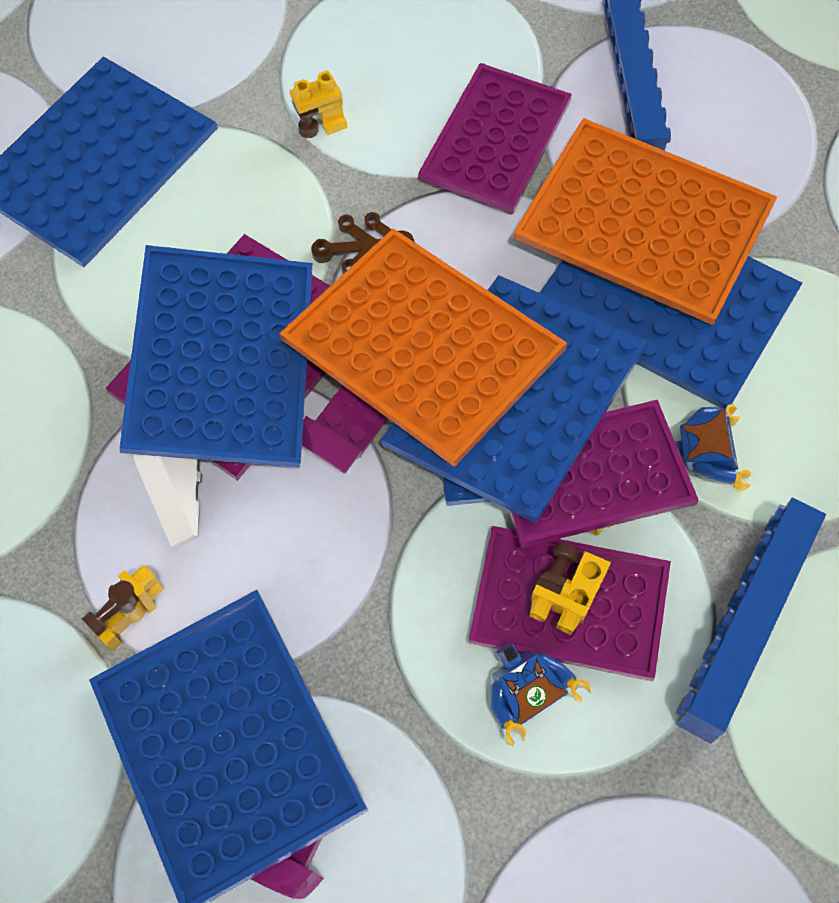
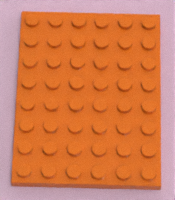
(646, 220)
(424, 345)

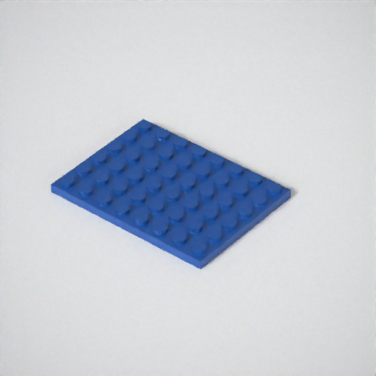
(97, 159)
(681, 348)
(212, 361)
(544, 432)
(225, 750)

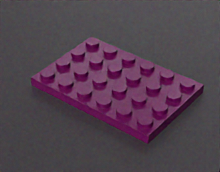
(495, 137)
(619, 477)
(618, 630)

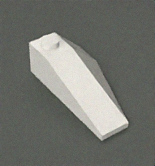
(172, 493)

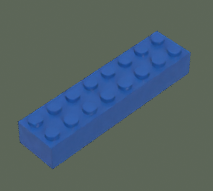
(749, 620)

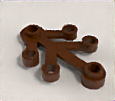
(362, 246)

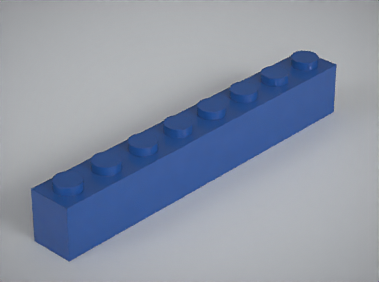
(636, 72)

